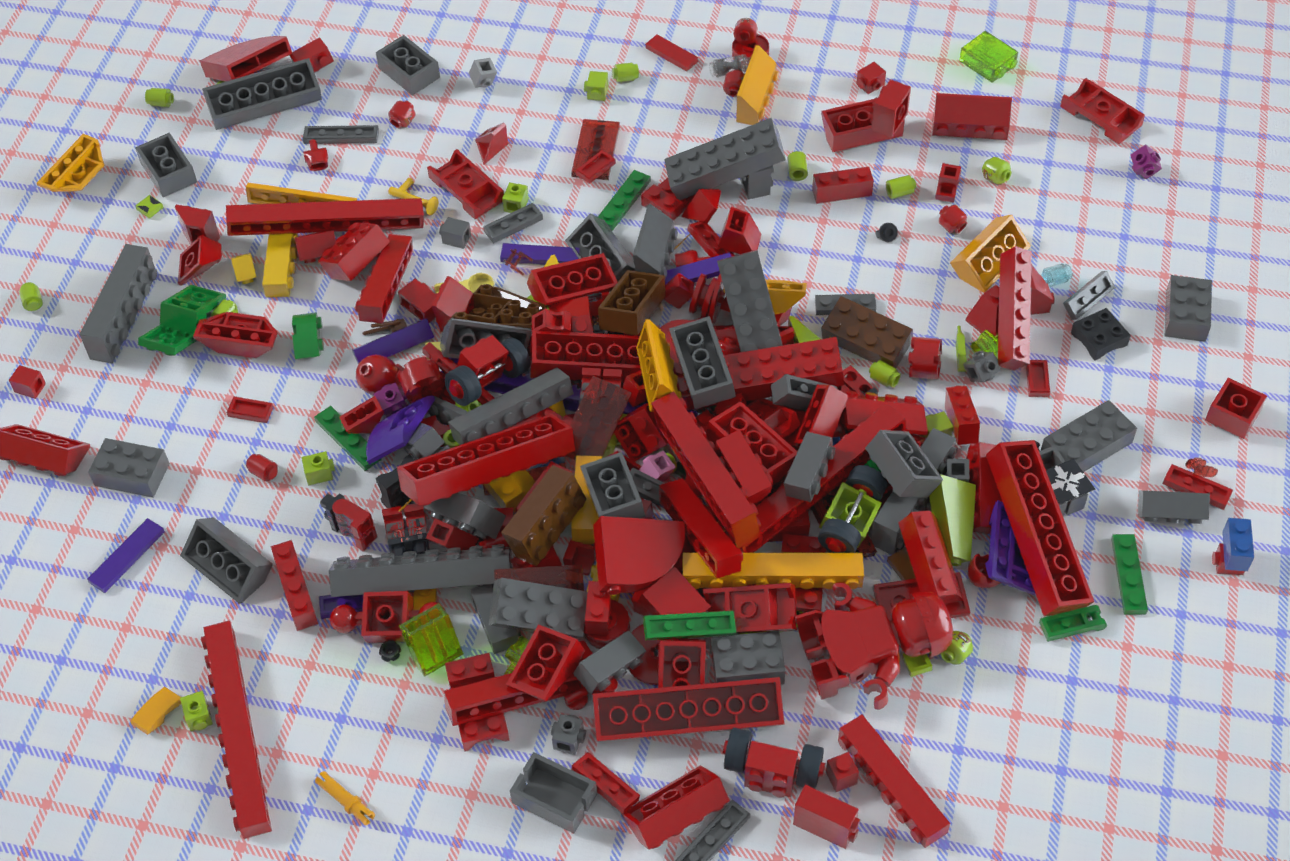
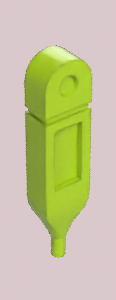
(960, 350)

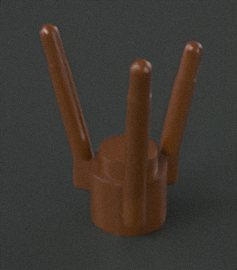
(392, 326)

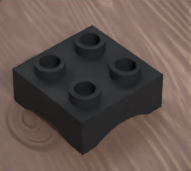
(1100, 333)
(390, 486)

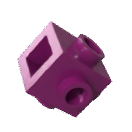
(1146, 161)
(391, 399)

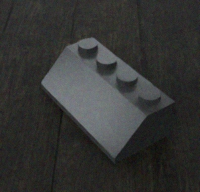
(596, 237)
(655, 243)
(465, 333)
(225, 559)

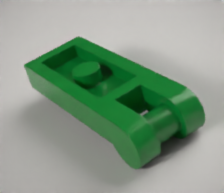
(1072, 623)

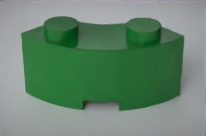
(307, 335)

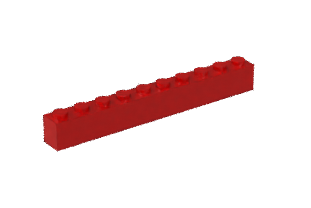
(323, 216)
(781, 510)
(237, 730)

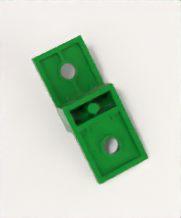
(180, 319)

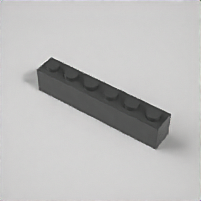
(512, 407)

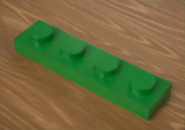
(624, 198)
(352, 444)
(1129, 574)
(689, 625)

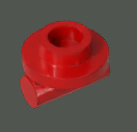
(577, 699)

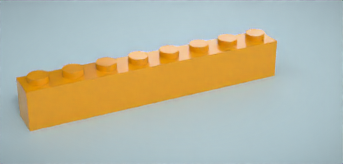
(800, 569)

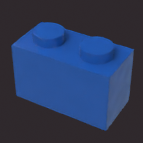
(1238, 544)

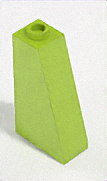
(954, 507)

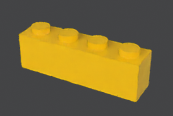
(279, 265)

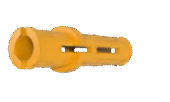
(351, 803)

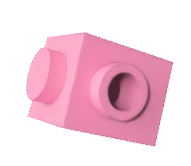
(658, 466)

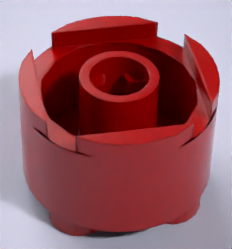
(925, 358)
(421, 379)

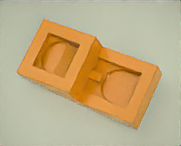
(153, 712)

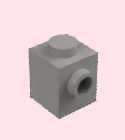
(482, 72)

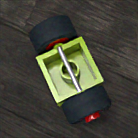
(852, 510)

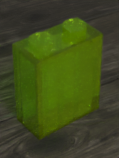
(988, 56)
(431, 639)

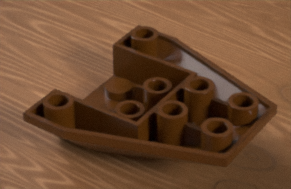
(501, 307)

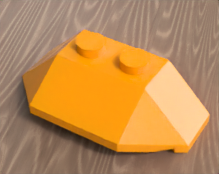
(74, 167)
(785, 294)

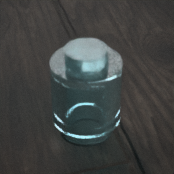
(1057, 274)

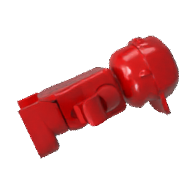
(869, 642)

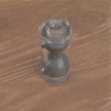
(721, 67)

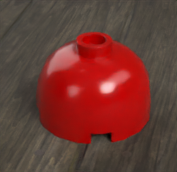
(375, 372)

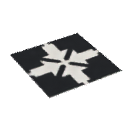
(1068, 481)

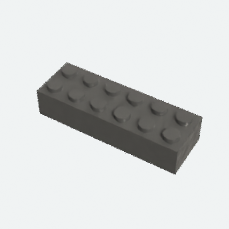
(262, 94)
(725, 159)
(749, 301)
(118, 303)
(886, 530)

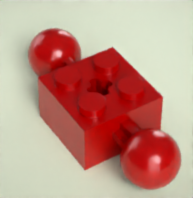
(375, 610)

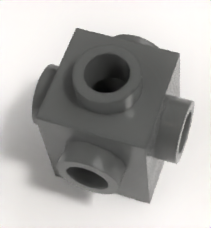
(982, 366)
(568, 734)

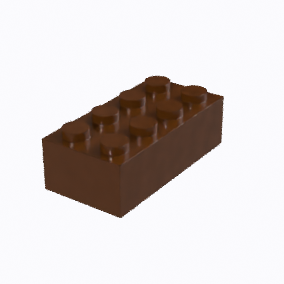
(631, 302)
(867, 332)
(544, 515)

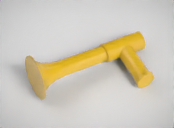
(430, 205)

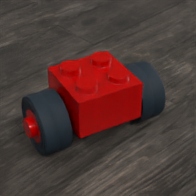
(483, 365)
(770, 766)

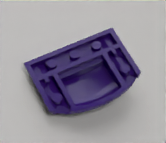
(396, 429)
(1005, 558)

